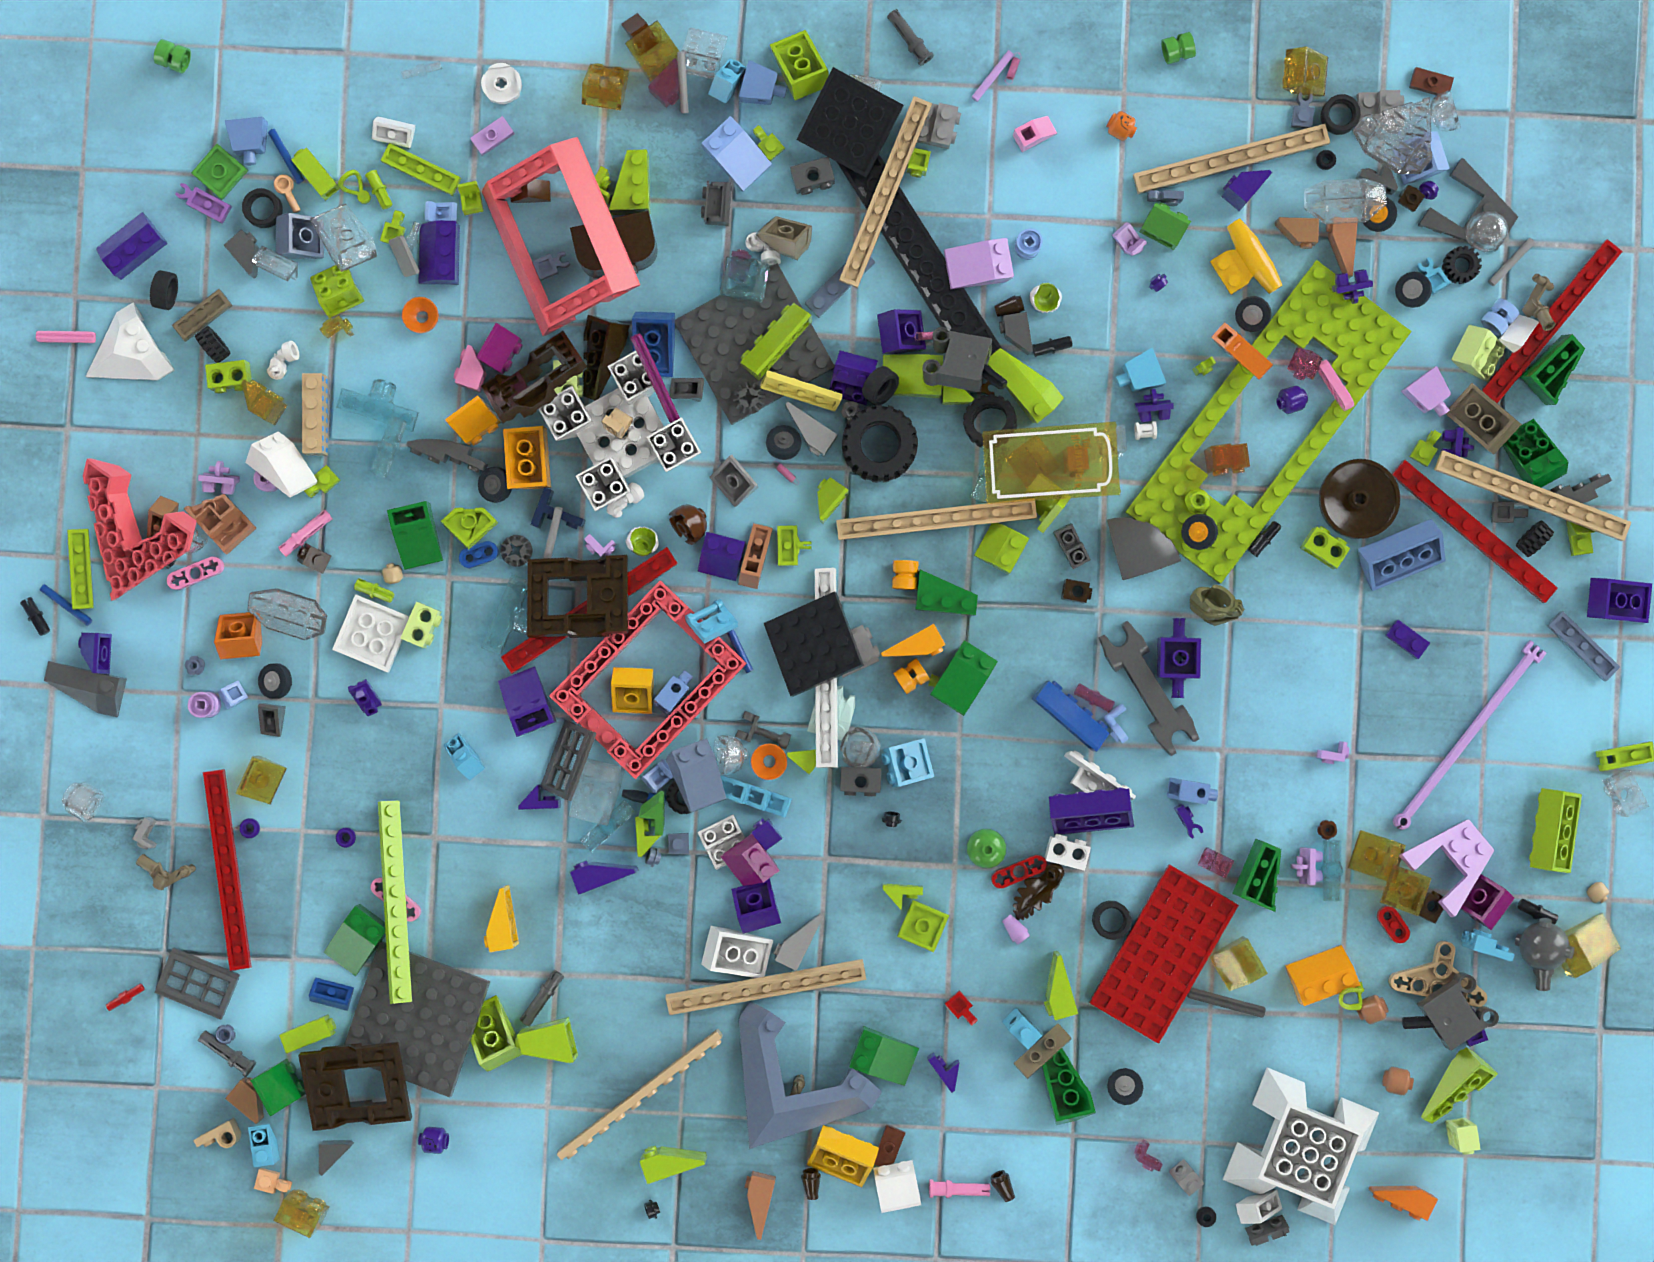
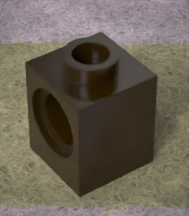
(1067, 591)
(1433, 915)

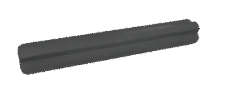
(1226, 1002)

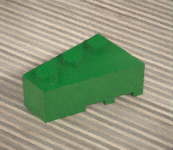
(1552, 369)
(943, 597)
(1259, 875)

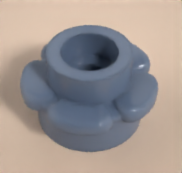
(199, 665)
(653, 857)
(230, 1034)

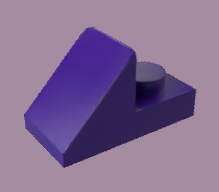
(534, 801)
(948, 1074)

